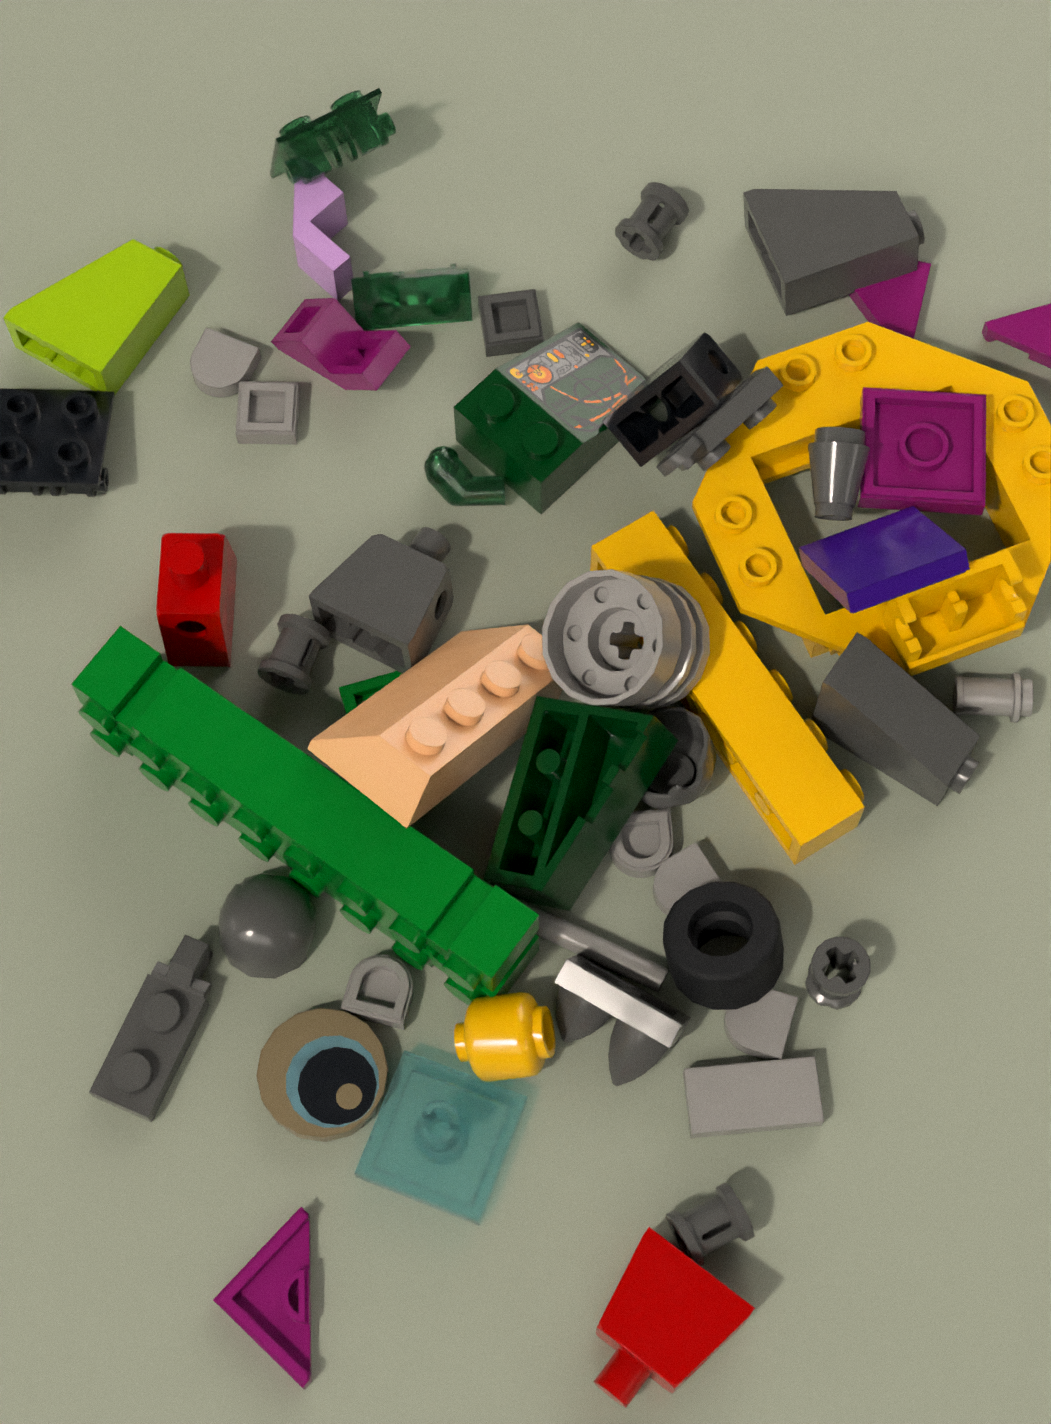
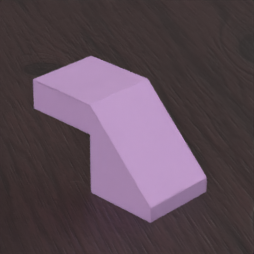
(316, 218)

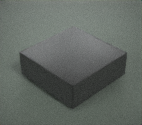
(510, 322)

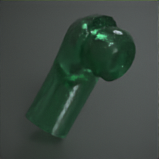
(458, 484)

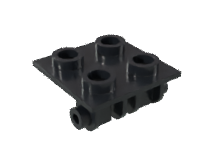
(54, 440)

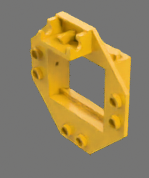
(825, 390)

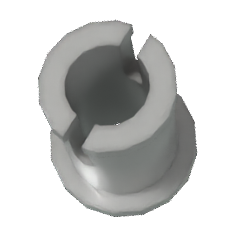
(993, 697)

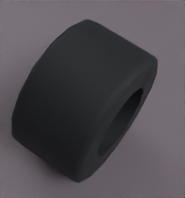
(731, 979)

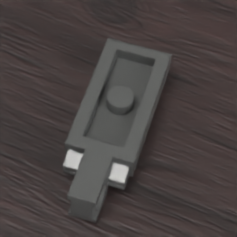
(156, 1033)

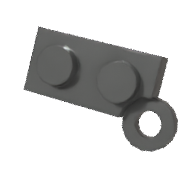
(707, 441)

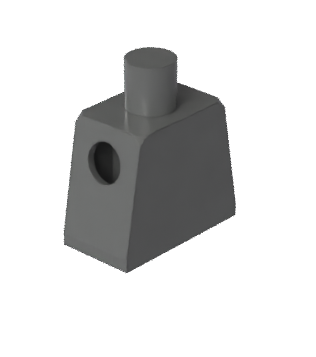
(388, 598)

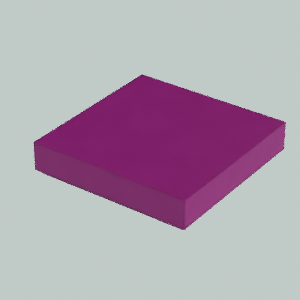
(924, 451)

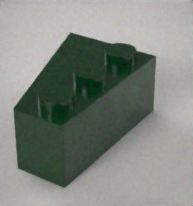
(572, 797)

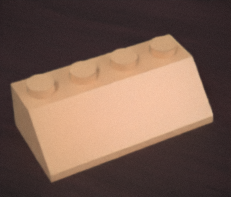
(440, 720)

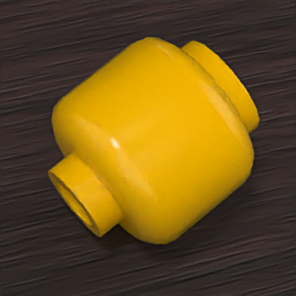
(505, 1037)

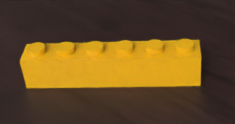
(746, 707)

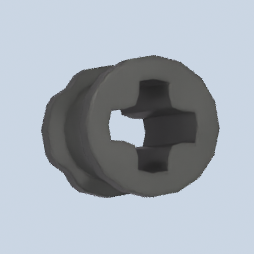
(673, 213)
(294, 654)
(840, 954)
(710, 1224)

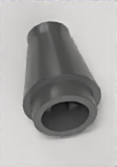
(837, 470)

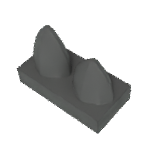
(643, 1022)

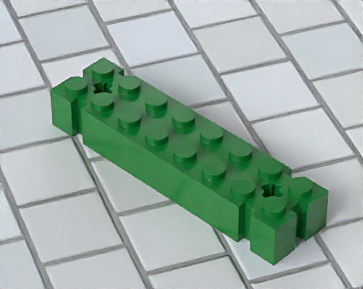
(306, 819)

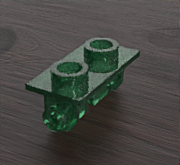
(412, 299)

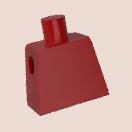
(200, 587)
(664, 1320)

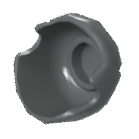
(688, 766)
(267, 925)

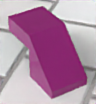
(337, 347)

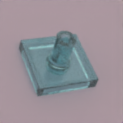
(441, 1137)

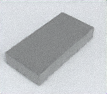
(753, 1097)

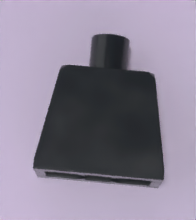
(689, 386)

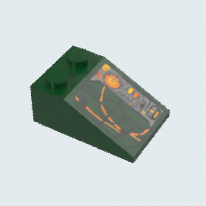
(545, 414)

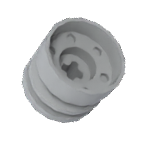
(595, 636)

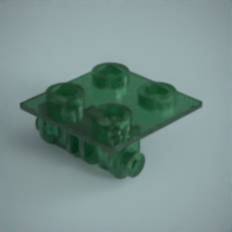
(304, 141)

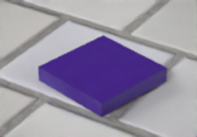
(884, 559)

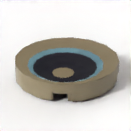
(322, 1074)

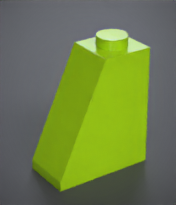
(102, 316)

